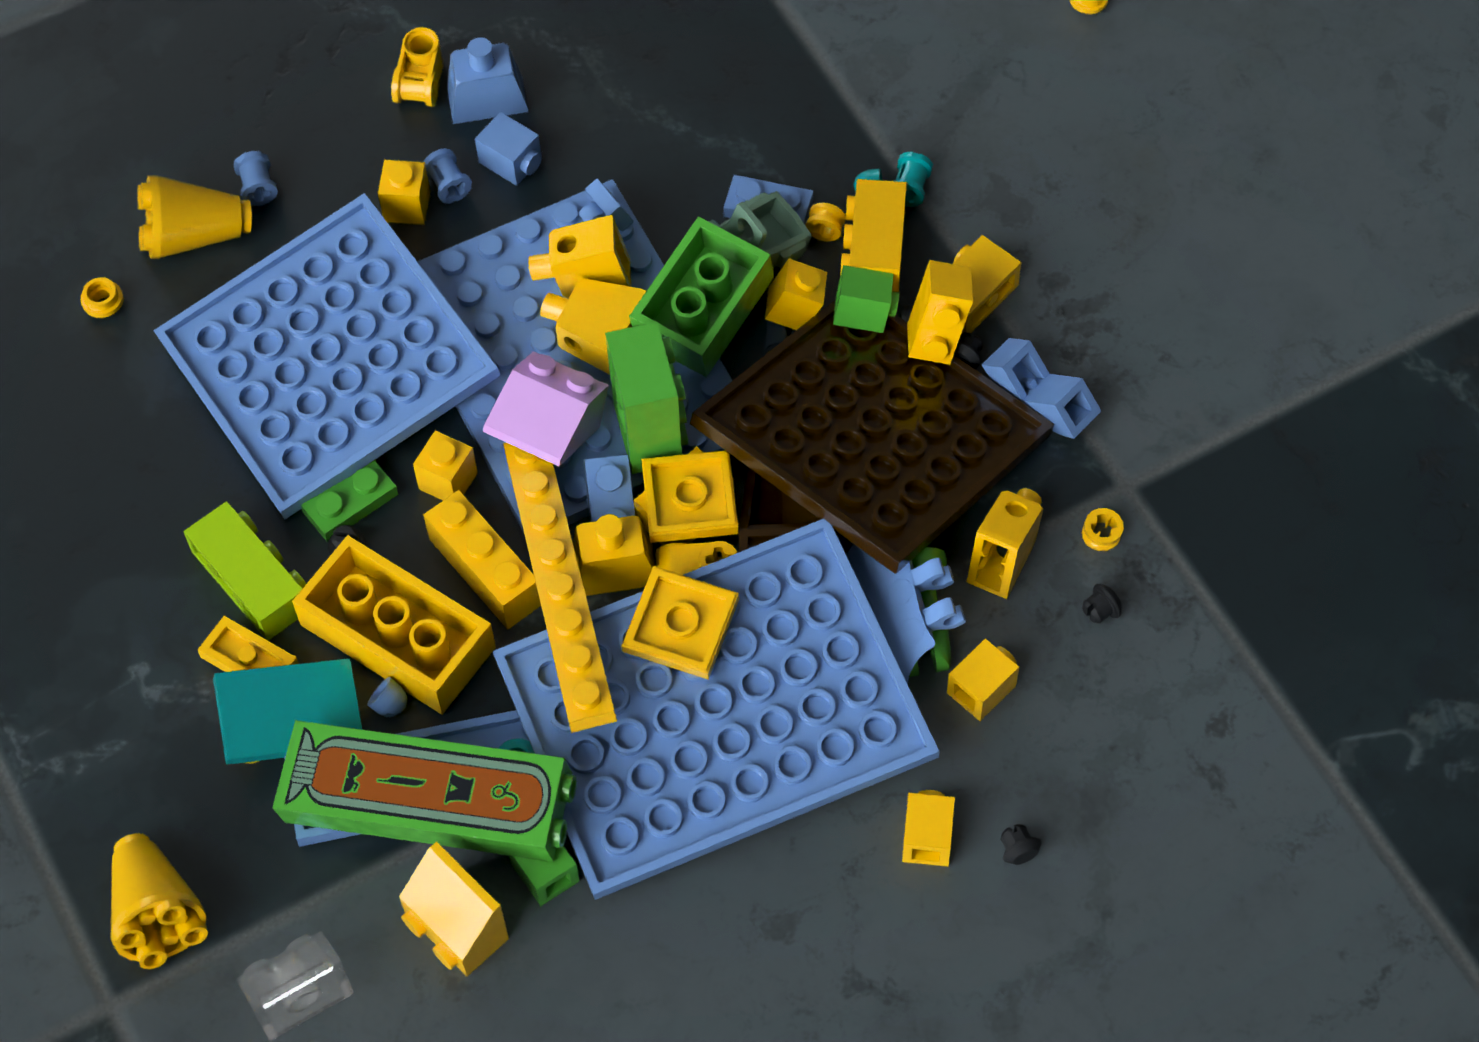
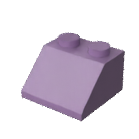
(547, 408)

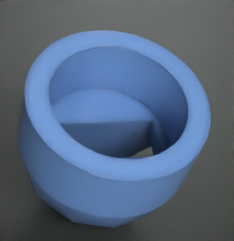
(388, 698)

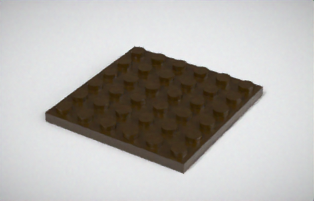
(870, 435)

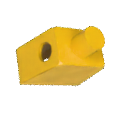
(584, 251)
(588, 315)
(1012, 525)
(613, 554)

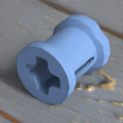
(447, 176)
(255, 178)

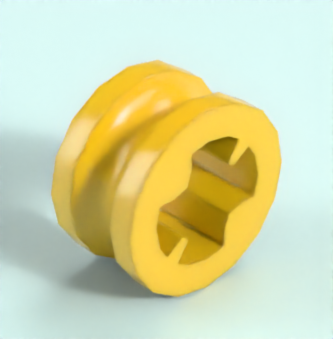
(825, 221)
(1111, 519)

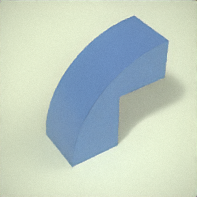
(1058, 398)

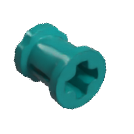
(914, 170)

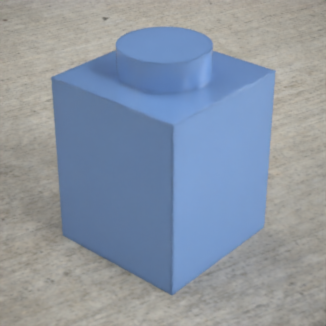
(508, 149)

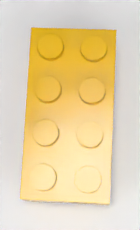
(394, 624)

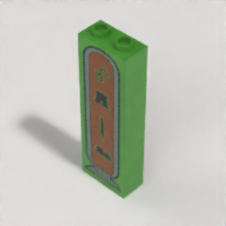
(425, 790)

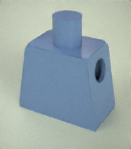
(484, 82)

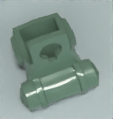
(769, 225)

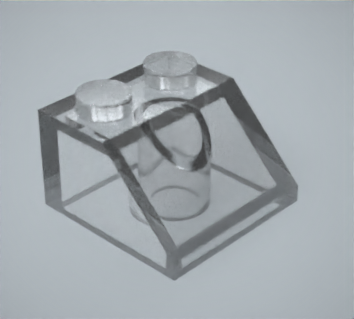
(295, 984)

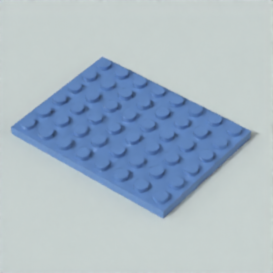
(501, 306)
(787, 722)

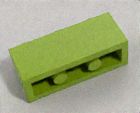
(246, 568)

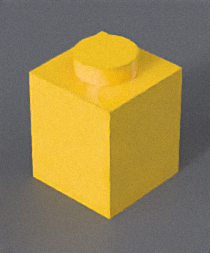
(404, 192)
(795, 294)
(445, 466)
(983, 679)
(928, 828)

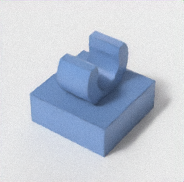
(604, 205)

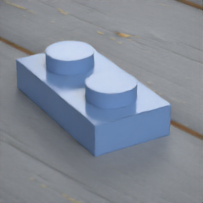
(746, 188)
(609, 486)

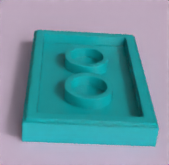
(263, 703)

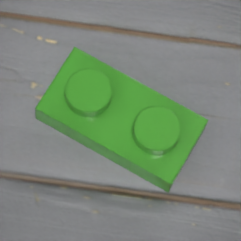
(350, 500)

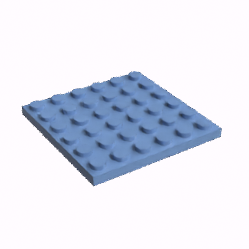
(326, 354)

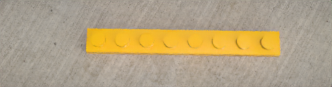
(560, 591)

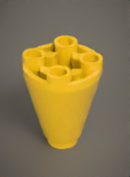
(188, 216)
(151, 905)

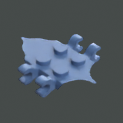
(900, 606)

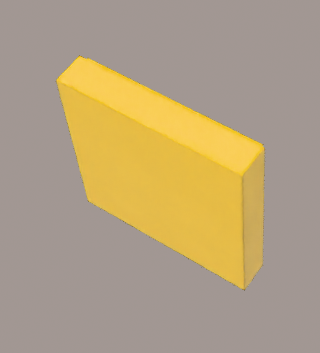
(689, 496)
(680, 622)

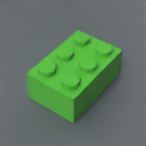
(705, 293)
(646, 393)

